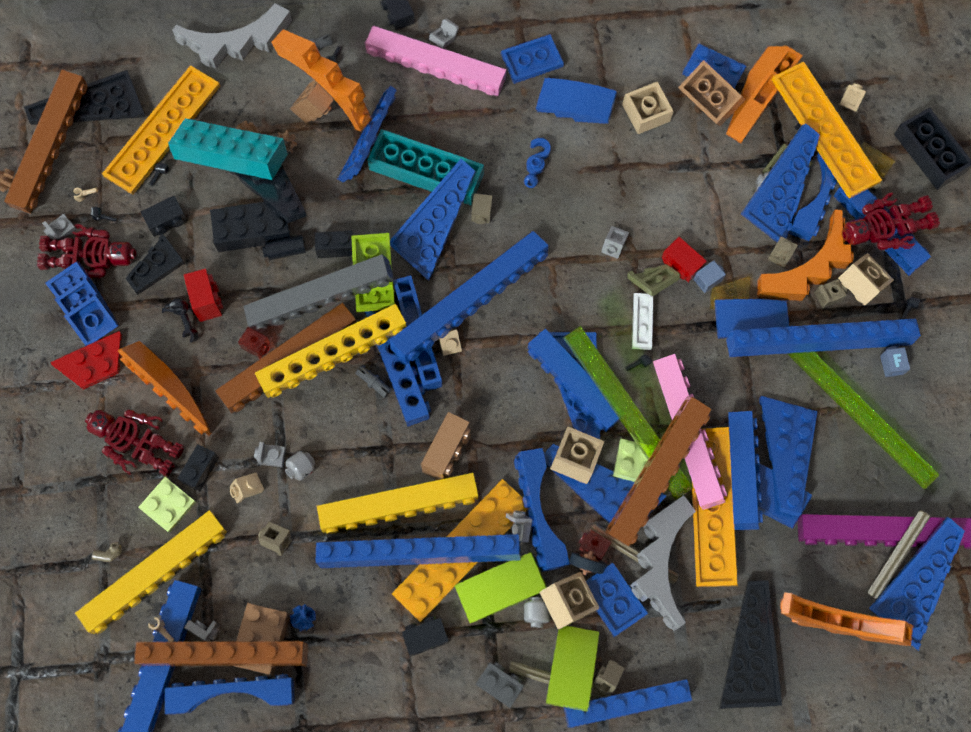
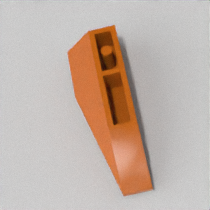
(760, 89)
(165, 382)

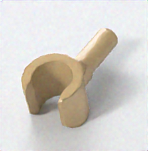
(81, 197)
(160, 627)

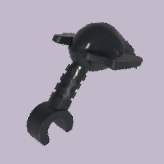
(180, 307)

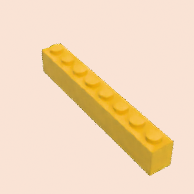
(397, 502)
(150, 573)

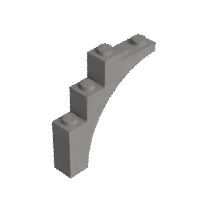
(236, 43)
(655, 557)

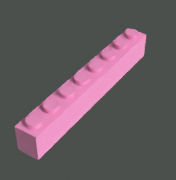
(435, 61)
(700, 457)

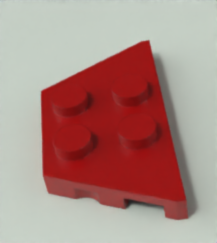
(93, 362)

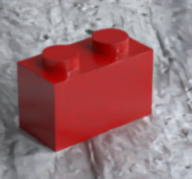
(683, 259)

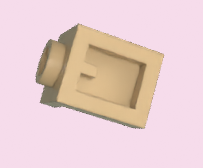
(852, 97)

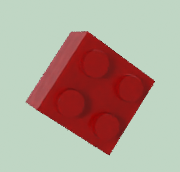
(203, 294)

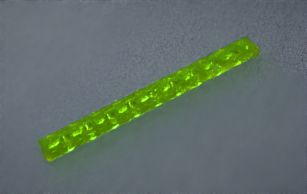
(621, 402)
(866, 417)

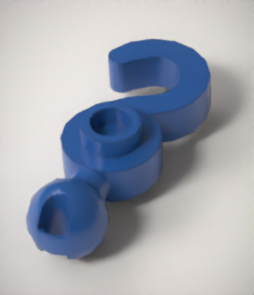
(536, 162)

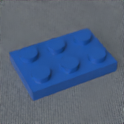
(532, 59)
(726, 67)
(615, 599)

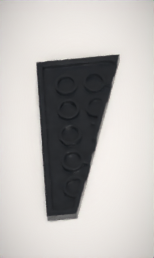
(104, 100)
(277, 193)
(753, 664)

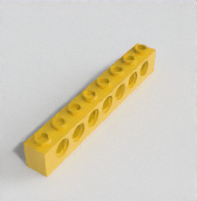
(321, 348)

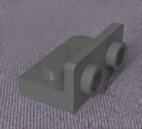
(499, 684)

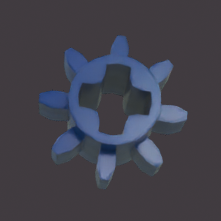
(302, 617)

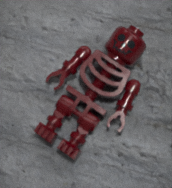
(877, 221)
(117, 252)
(104, 425)

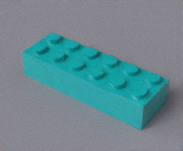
(228, 148)
(417, 163)

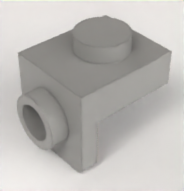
(445, 34)

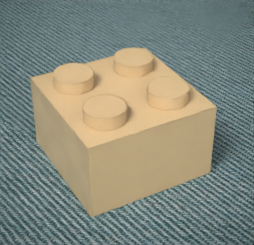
(647, 107)
(865, 279)
(577, 455)
(569, 600)

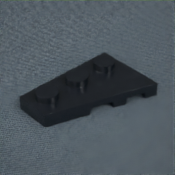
(157, 264)

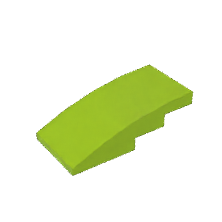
(365, 248)
(500, 587)
(573, 668)

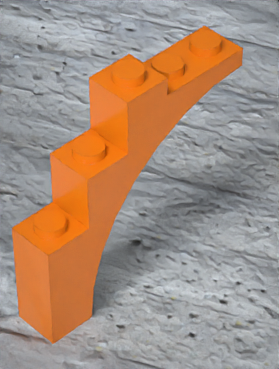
(327, 73)
(795, 283)
(844, 622)

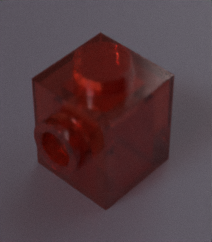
(254, 343)
(595, 543)

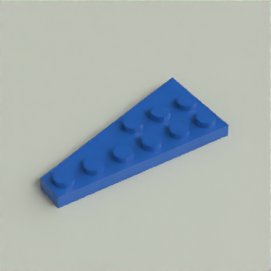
(789, 447)
(601, 492)

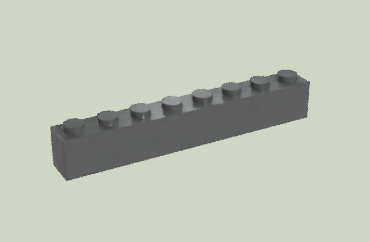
(319, 293)

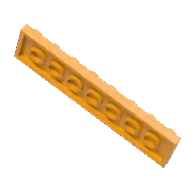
(151, 140)
(835, 141)
(715, 525)
(433, 582)

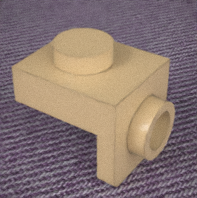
(450, 343)
(246, 487)

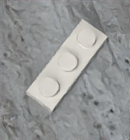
(642, 321)

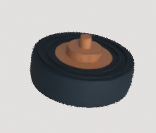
(587, 562)

